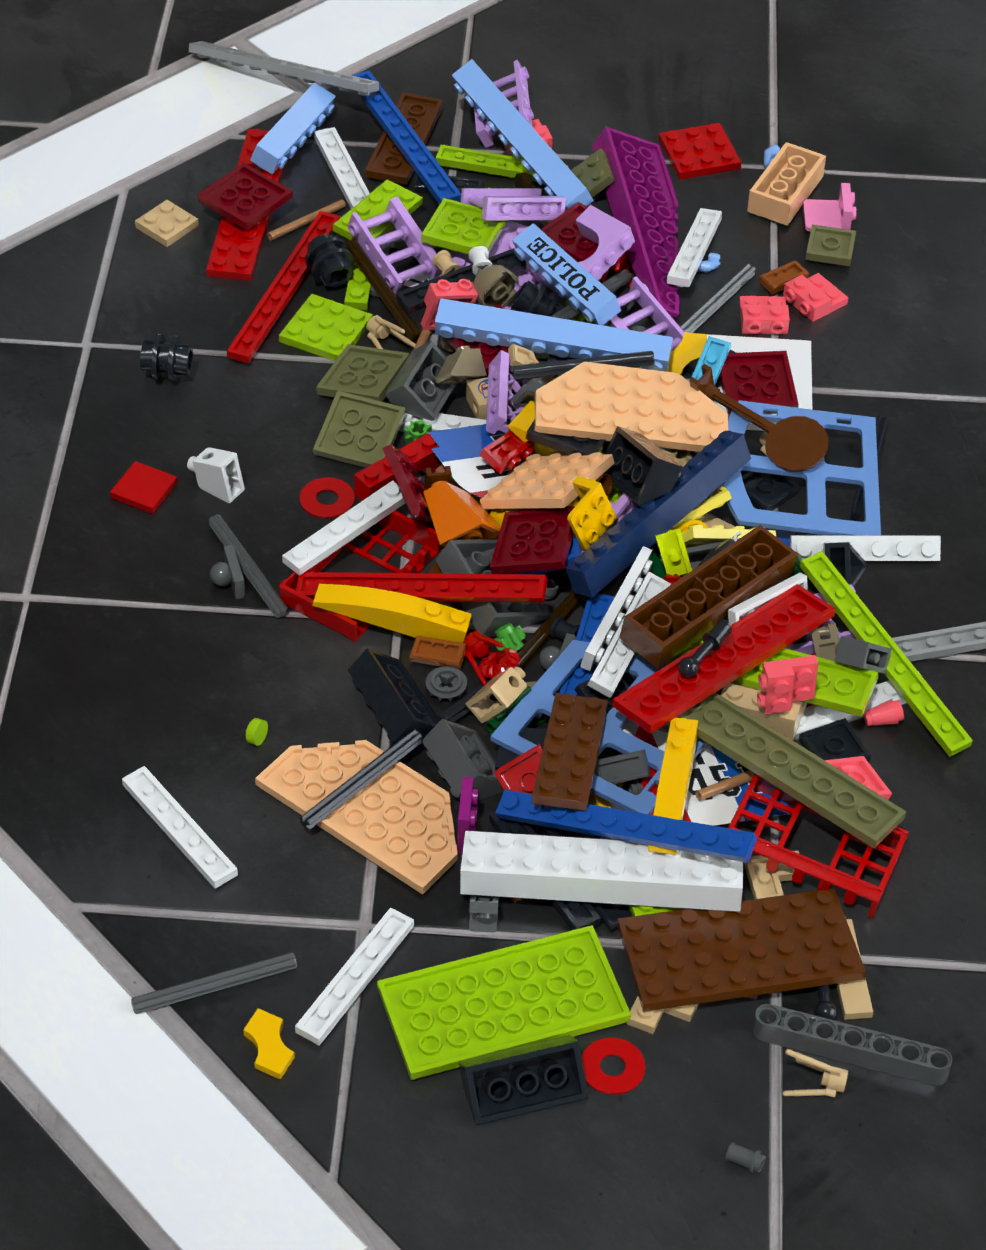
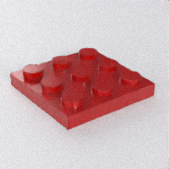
(699, 151)

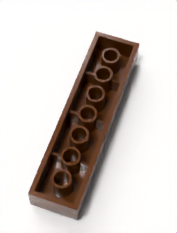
(704, 595)

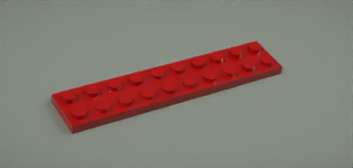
(235, 248)
(751, 642)

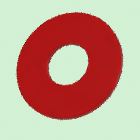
(309, 494)
(620, 1048)

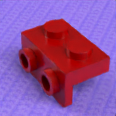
(507, 452)

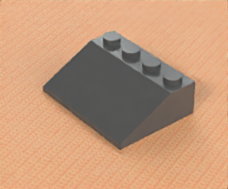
(487, 617)

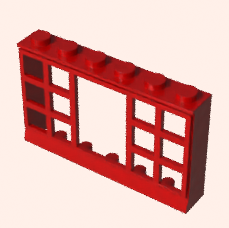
(394, 521)
(803, 865)

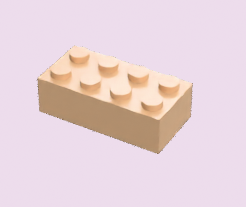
(786, 183)

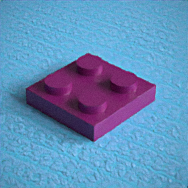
(467, 812)

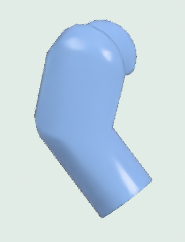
(769, 154)
(710, 264)

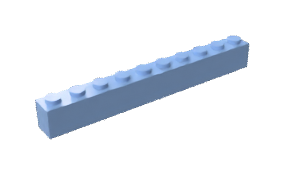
(520, 135)
(546, 333)

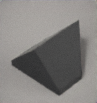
(845, 560)

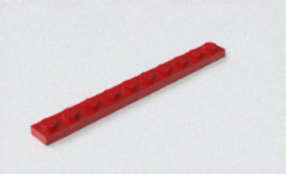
(278, 293)
(437, 586)

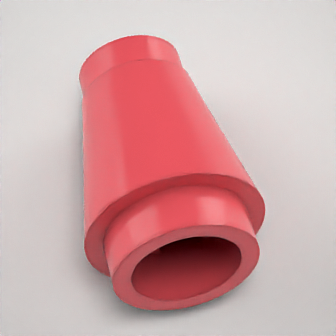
(884, 714)

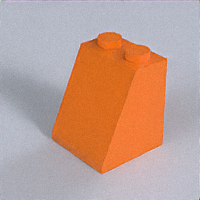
(458, 514)

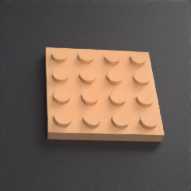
(545, 481)

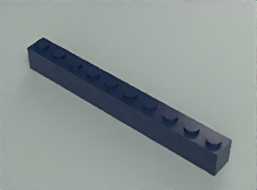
(639, 528)

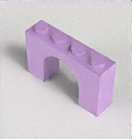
(610, 235)

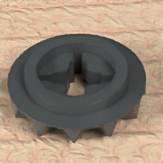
(446, 675)

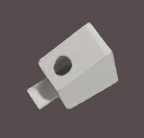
(218, 473)

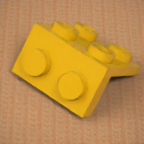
(592, 514)

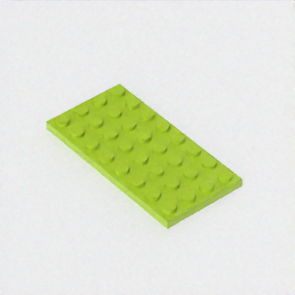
(502, 1000)

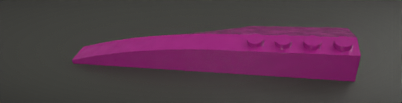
(647, 203)

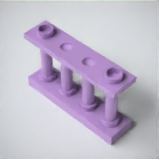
(523, 103)
(514, 203)
(407, 231)
(651, 308)

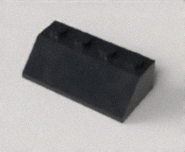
(640, 466)
(392, 695)
(524, 1079)

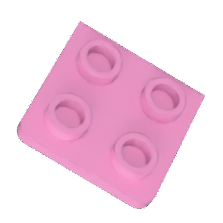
(831, 212)

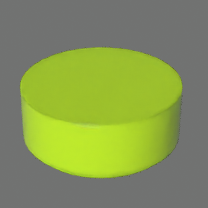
(256, 731)

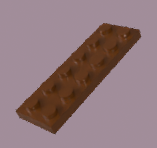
(387, 160)
(570, 752)

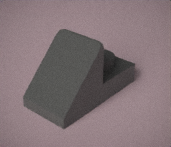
(483, 913)

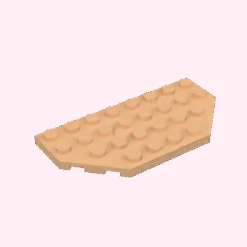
(654, 403)
(393, 821)

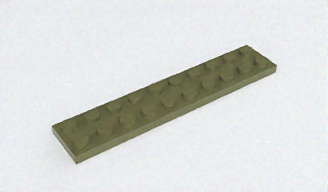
(795, 770)

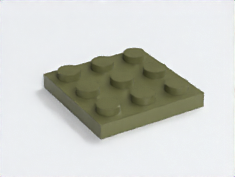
(362, 372)
(358, 429)

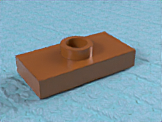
(775, 280)
(438, 652)

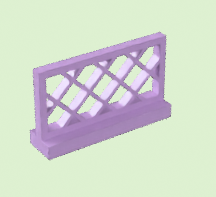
(499, 394)

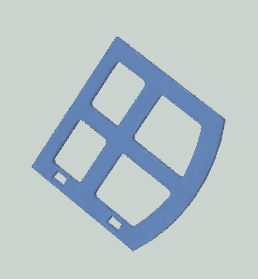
(816, 519)
(541, 700)

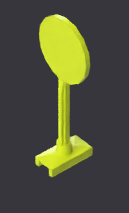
(674, 552)

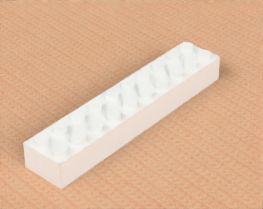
(596, 872)

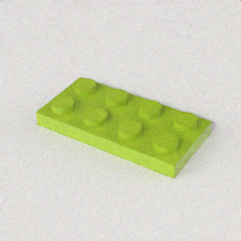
(376, 204)

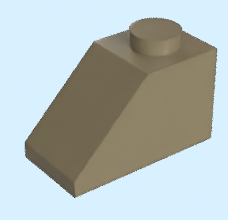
(462, 366)

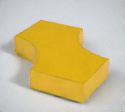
(687, 351)
(265, 1032)

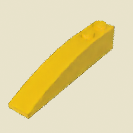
(394, 611)
(675, 772)

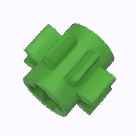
(416, 430)
(510, 637)

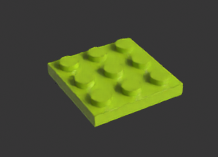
(461, 227)
(325, 327)

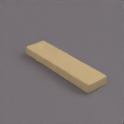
(854, 994)

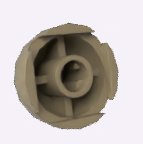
(495, 285)

